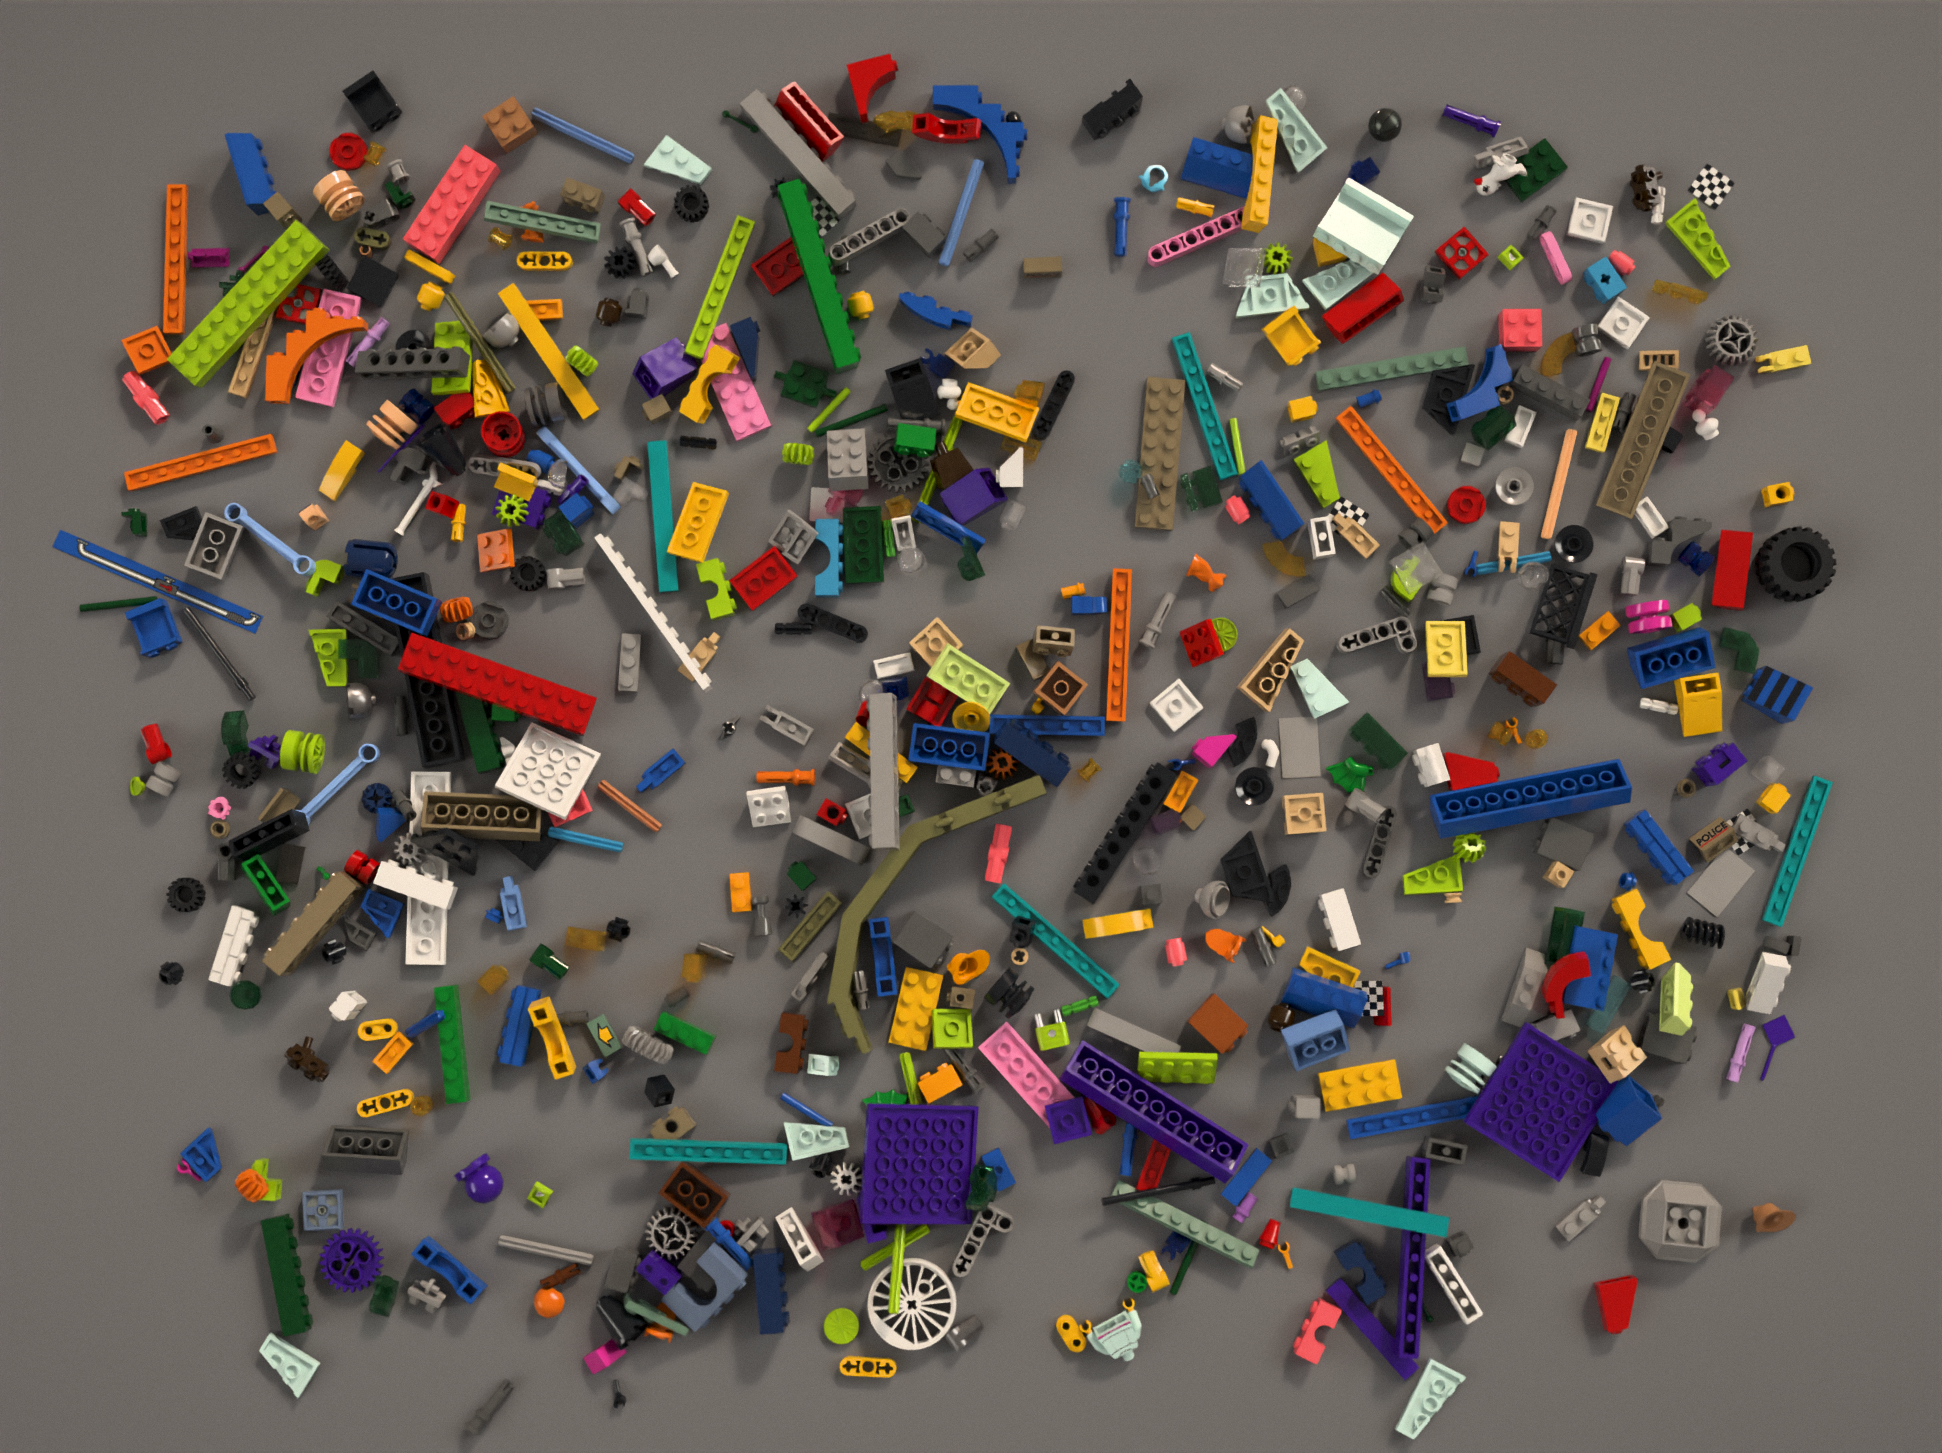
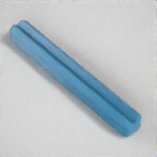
(1491, 567)
(585, 839)

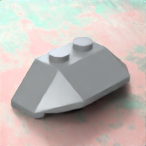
(1526, 996)

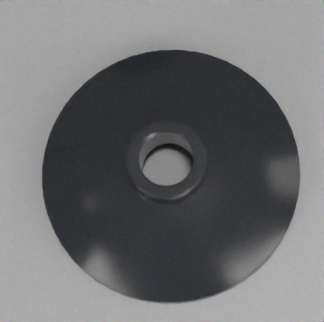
(413, 339)
(1582, 540)
(1264, 786)

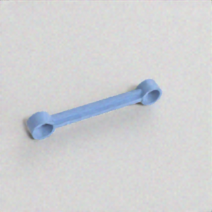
(556, 446)
(270, 539)
(337, 783)

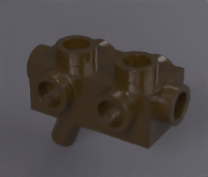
(1645, 187)
(305, 1060)

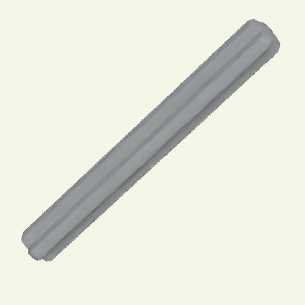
(545, 1250)

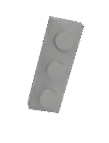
(630, 662)

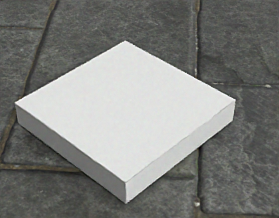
(1589, 220)
(1622, 323)
(1176, 705)
(859, 814)

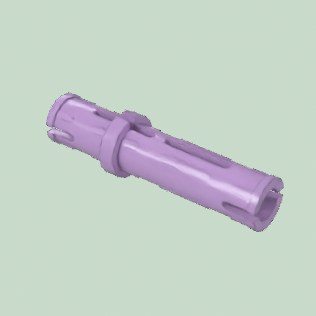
(369, 340)
(1741, 1050)

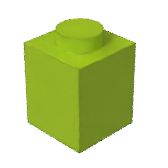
(1685, 617)

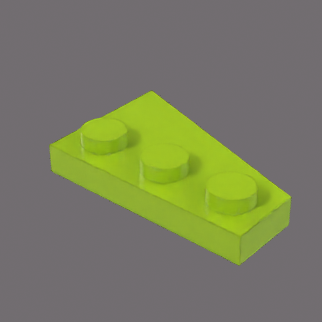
(1319, 474)
(326, 646)
(1434, 879)

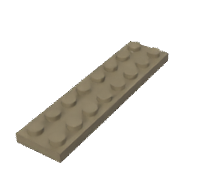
(1642, 439)
(1160, 452)

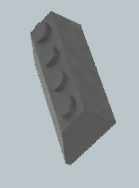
(366, 1150)

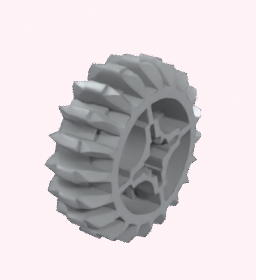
(1729, 325)
(648, 1044)
(663, 1230)

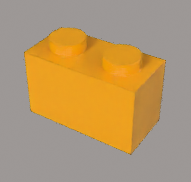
(939, 1083)

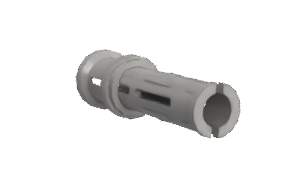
(633, 238)
(1154, 628)

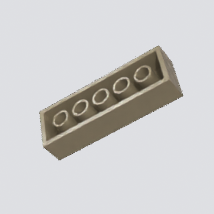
(481, 816)
(313, 923)

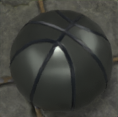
(1385, 125)

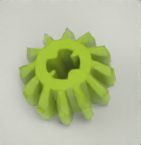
(1280, 253)
(581, 360)
(798, 454)
(518, 512)
(1469, 847)

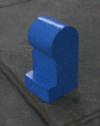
(1088, 605)

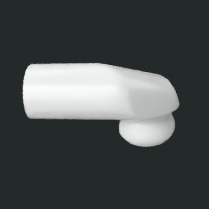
(1272, 750)

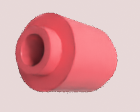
(1621, 263)
(1237, 509)
(1175, 952)

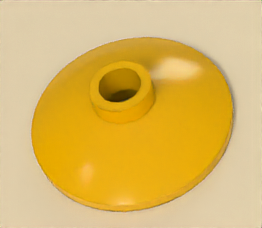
(962, 720)

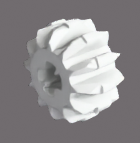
(847, 1171)

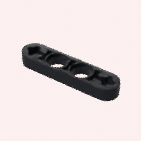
(1055, 405)
(834, 620)

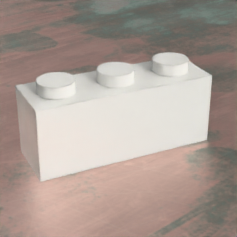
(1339, 920)
(1767, 983)

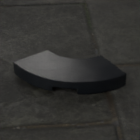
(1244, 742)
(1280, 888)

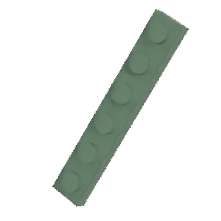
(542, 222)

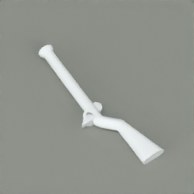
(428, 485)

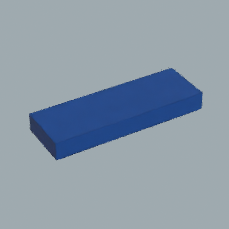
(1246, 1177)

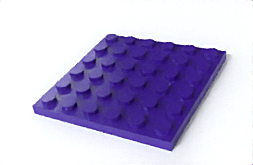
(1541, 1102)
(918, 1163)

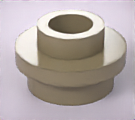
(1692, 788)
(214, 829)

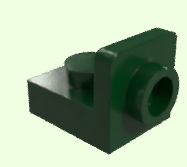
(401, 200)
(139, 521)

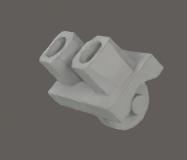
(758, 1228)
(428, 1293)

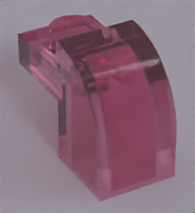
(849, 496)

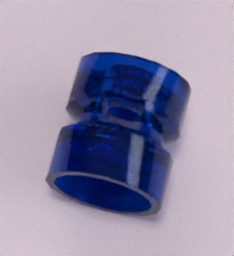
(413, 403)
(1696, 558)

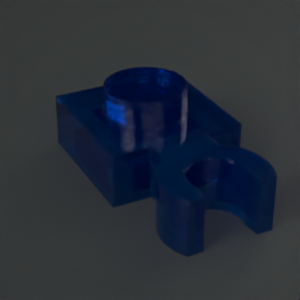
(939, 365)
(1176, 1243)

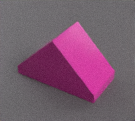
(603, 1356)

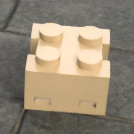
(932, 640)
(1304, 813)
(1616, 1054)

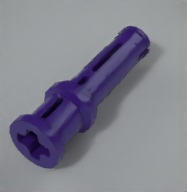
(1481, 123)

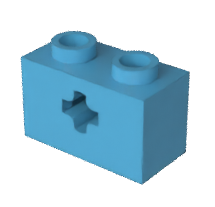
(1604, 271)

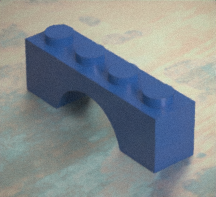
(883, 956)
(462, 1279)

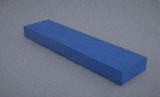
(946, 526)

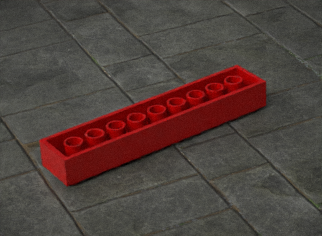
(497, 684)

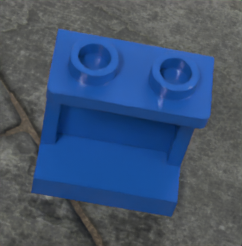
(154, 627)

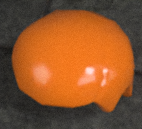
(549, 1302)

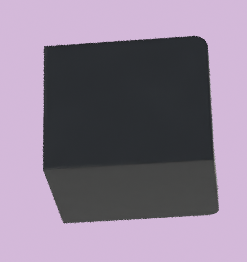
(659, 1090)

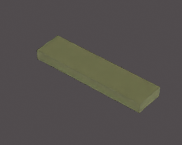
(810, 926)

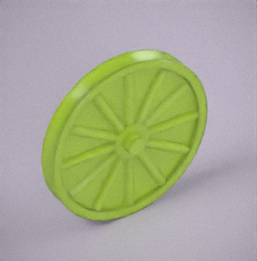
(1226, 632)
(841, 1326)

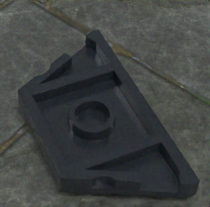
(1444, 388)
(450, 847)
(1246, 871)

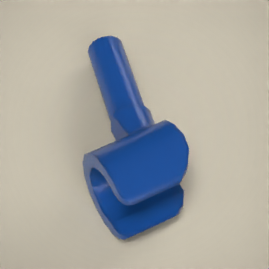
(1472, 564)
(1177, 763)
(1404, 958)

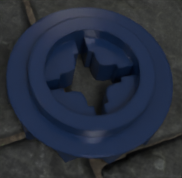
(383, 791)

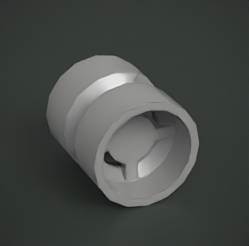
(1442, 590)
(163, 778)

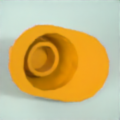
(968, 966)

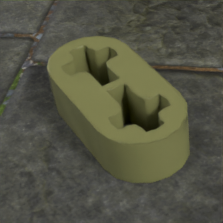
(372, 242)

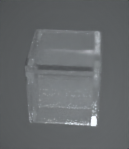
(628, 490)

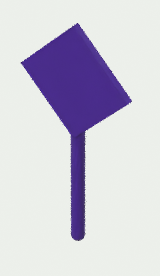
(404, 445)
(1778, 1032)

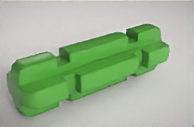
(888, 538)
(1079, 1006)

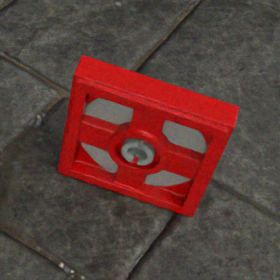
(1461, 253)
(296, 304)

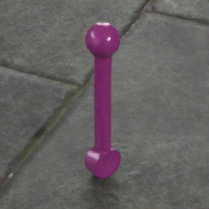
(264, 249)

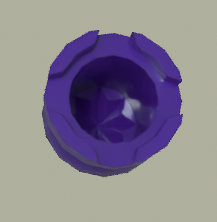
(481, 1180)

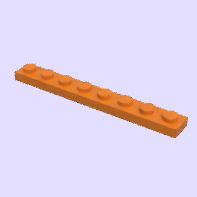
(175, 259)
(200, 462)
(1390, 469)
(1119, 645)

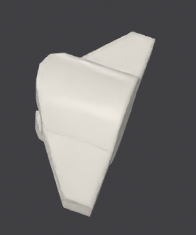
(507, 749)

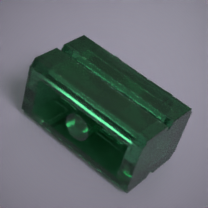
(1493, 427)
(563, 533)

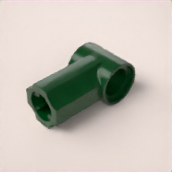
(545, 959)

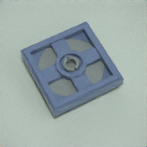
(323, 1210)

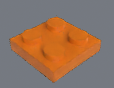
(147, 350)
(495, 550)

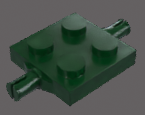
(805, 384)

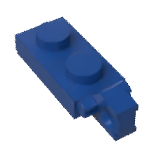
(661, 770)

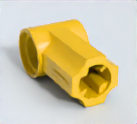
(1155, 1274)

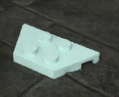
(1272, 297)

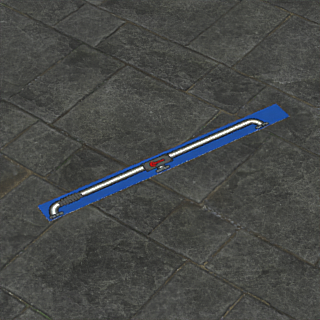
(157, 581)

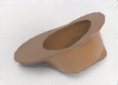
(1771, 1218)

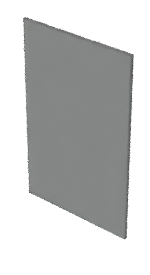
(1299, 747)
(1721, 882)

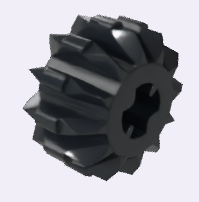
(615, 268)

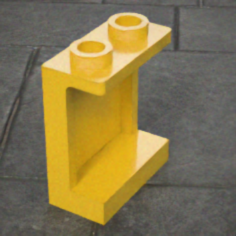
(1291, 336)

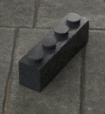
(269, 835)

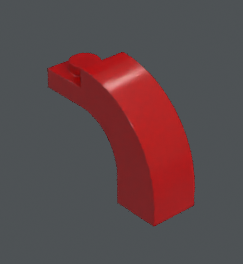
(945, 131)
(1560, 975)

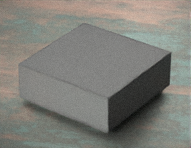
(1472, 454)

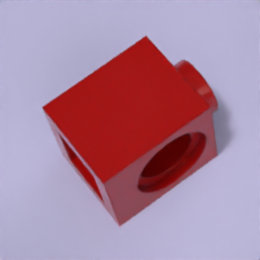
(442, 505)
(824, 809)

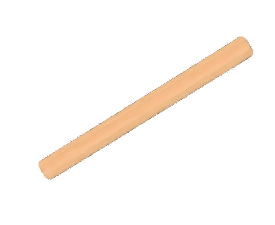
(1558, 485)

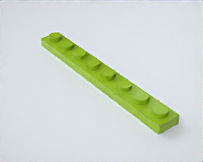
(719, 287)

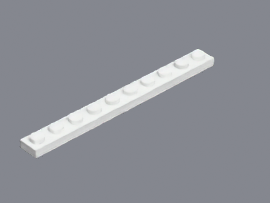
(659, 618)

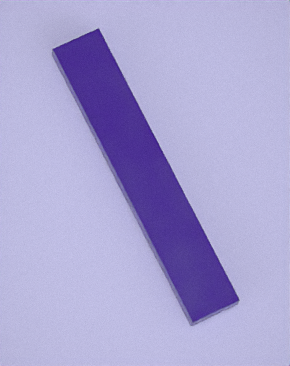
(1370, 1327)

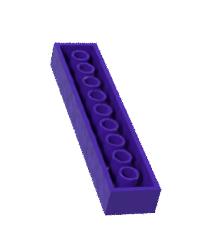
(1154, 1112)

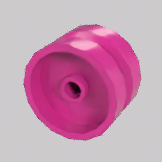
(1648, 617)

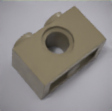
(282, 210)
(680, 1117)

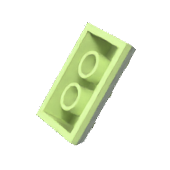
(1675, 1001)

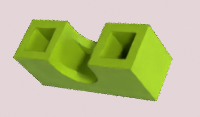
(721, 605)

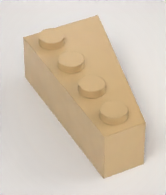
(1268, 674)

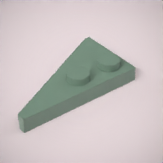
(652, 1314)

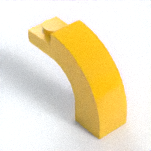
(1117, 923)

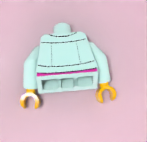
(1117, 1335)

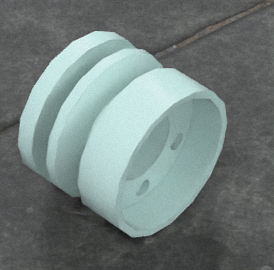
(1470, 1068)

